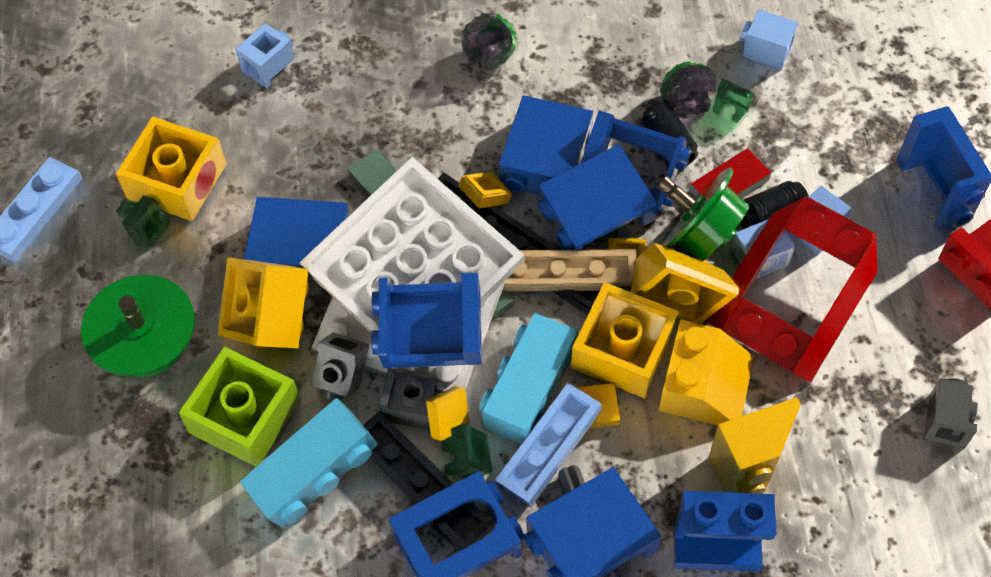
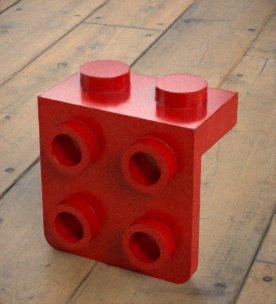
(970, 259)

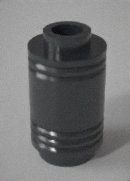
(664, 120)
(770, 201)

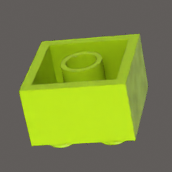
(240, 406)

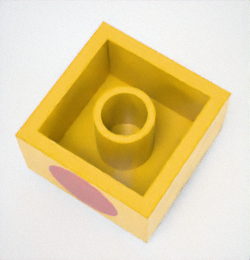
(172, 167)

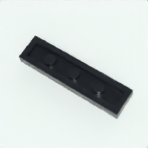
(419, 479)

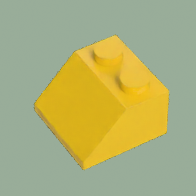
(682, 283)
(263, 303)
(623, 340)
(706, 375)
(750, 447)

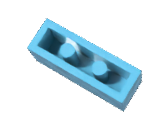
(528, 378)
(309, 464)

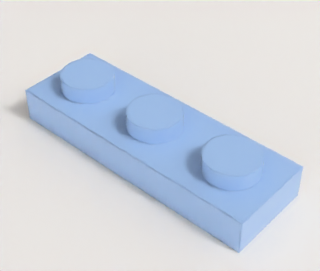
(35, 206)
(549, 445)

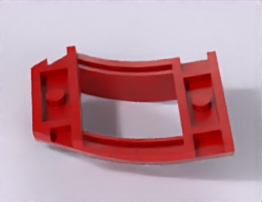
(774, 336)

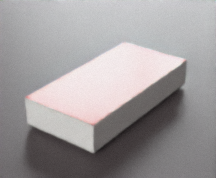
(747, 174)

